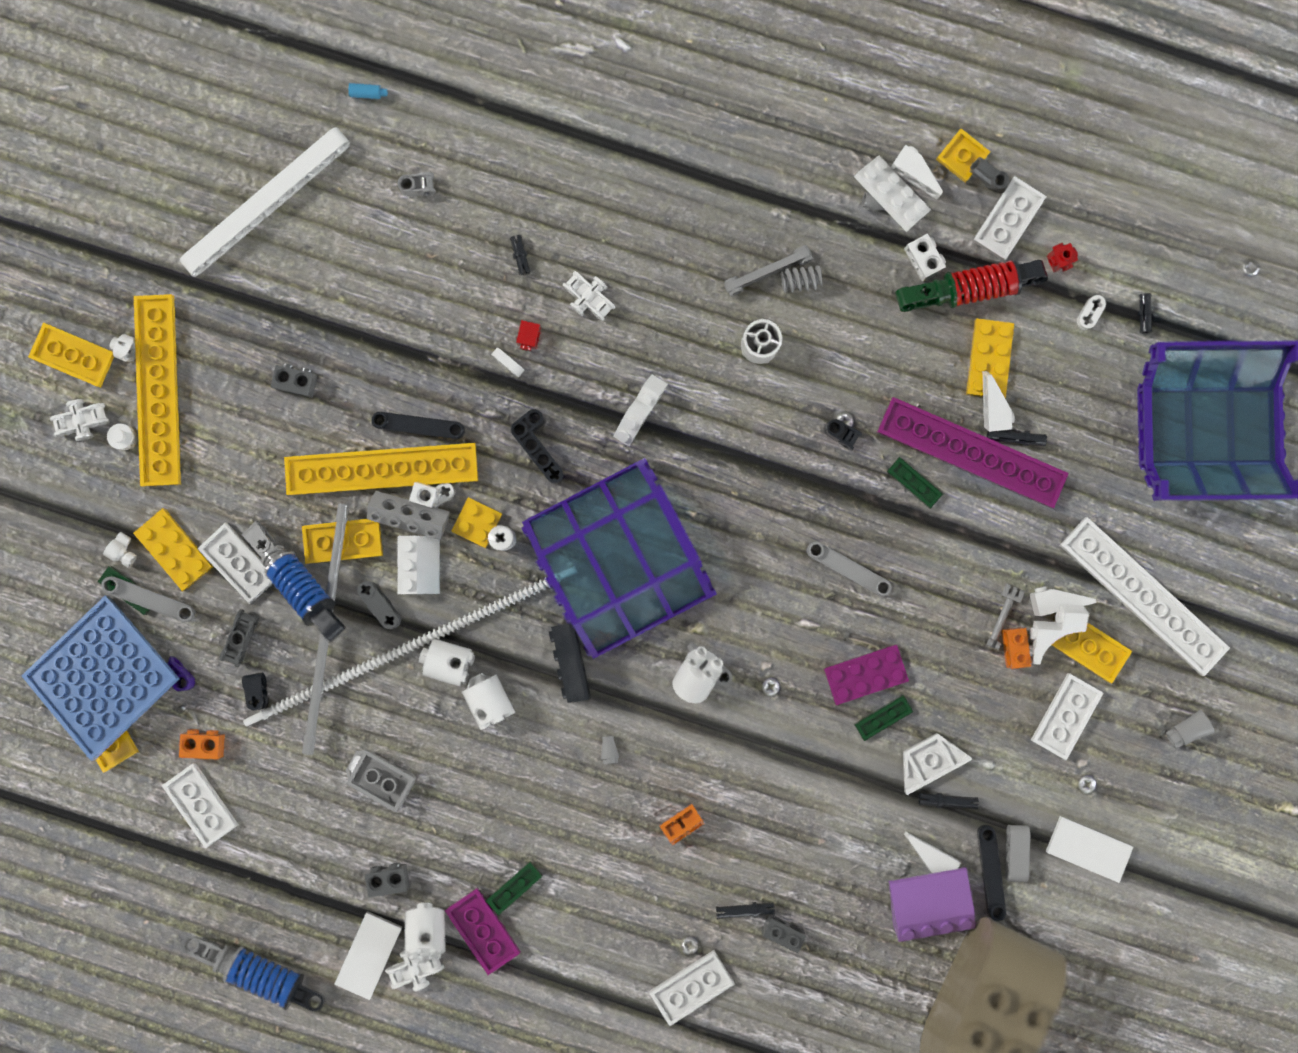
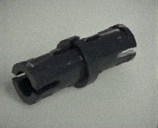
(520, 255)
(1145, 313)

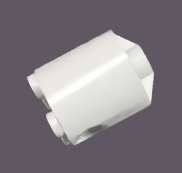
(753, 348)
(439, 662)
(697, 675)
(487, 700)
(424, 925)

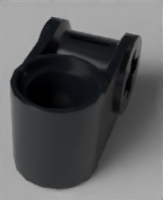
(843, 434)
(255, 688)

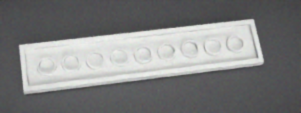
(1144, 596)

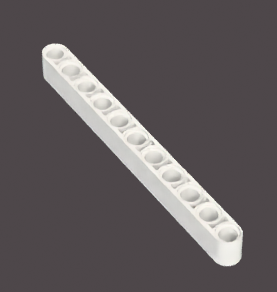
(264, 201)

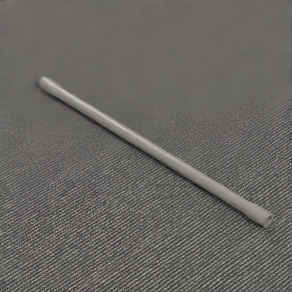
(310, 738)

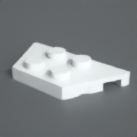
(930, 761)

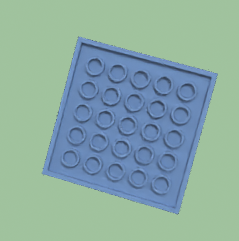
(100, 677)

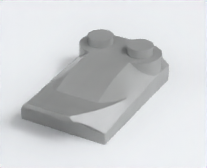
(379, 779)

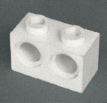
(920, 259)

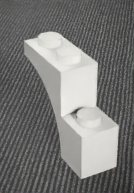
(640, 409)
(1068, 620)

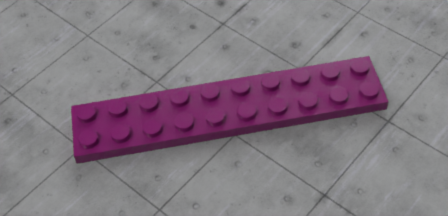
(972, 452)

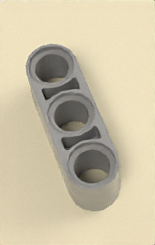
(1017, 853)

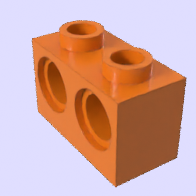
(1016, 648)
(202, 748)
(682, 824)

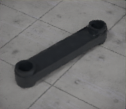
(418, 425)
(991, 872)

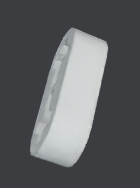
(1087, 310)
(506, 361)
(444, 498)

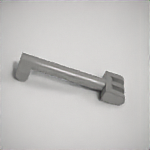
(1010, 598)

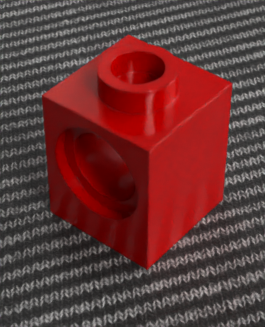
(528, 335)

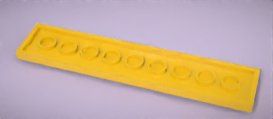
(157, 390)
(381, 469)

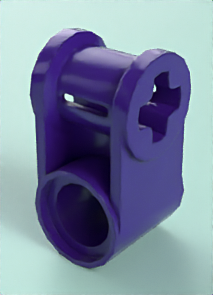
(181, 672)

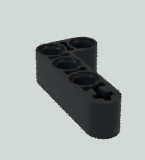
(539, 450)

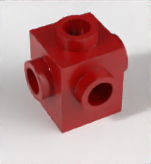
(1062, 257)

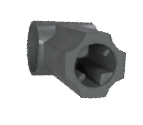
(988, 174)

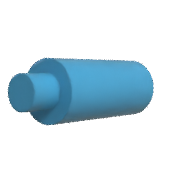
(366, 91)

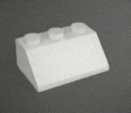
(418, 565)

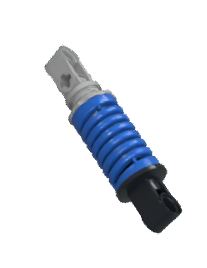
(295, 583)
(254, 976)

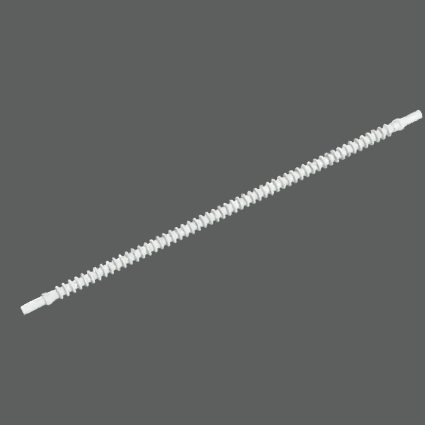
(375, 662)

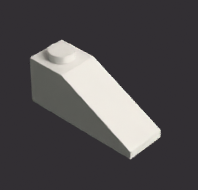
(914, 169)
(996, 409)
(1048, 601)
(931, 856)

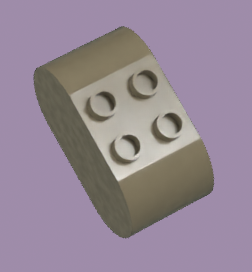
(996, 994)

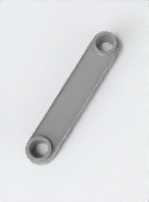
(735, 285)
(849, 569)
(148, 599)

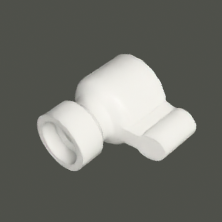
(117, 551)

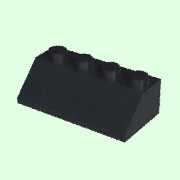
(571, 663)

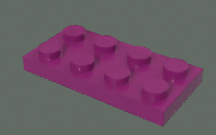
(866, 674)
(482, 931)

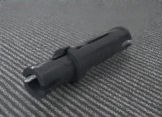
(1025, 438)
(948, 801)
(745, 910)

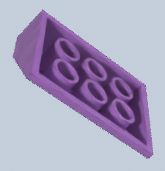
(931, 904)

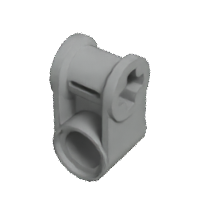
(418, 184)

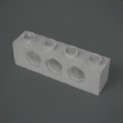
(407, 515)

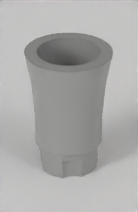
(1190, 730)

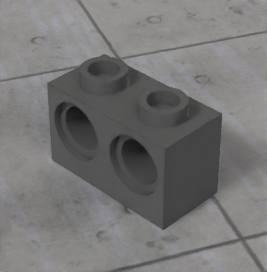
(293, 385)
(388, 885)
(783, 933)

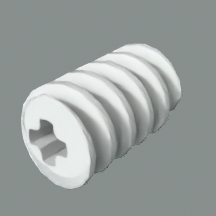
(495, 540)

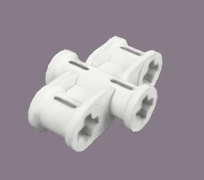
(588, 296)
(79, 420)
(413, 971)

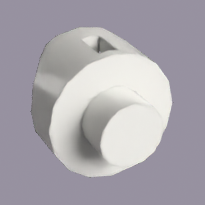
(122, 346)
(122, 437)

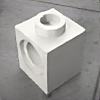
(416, 494)

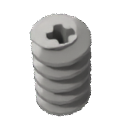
(801, 278)

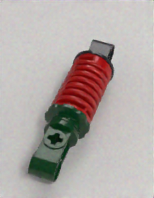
(973, 285)

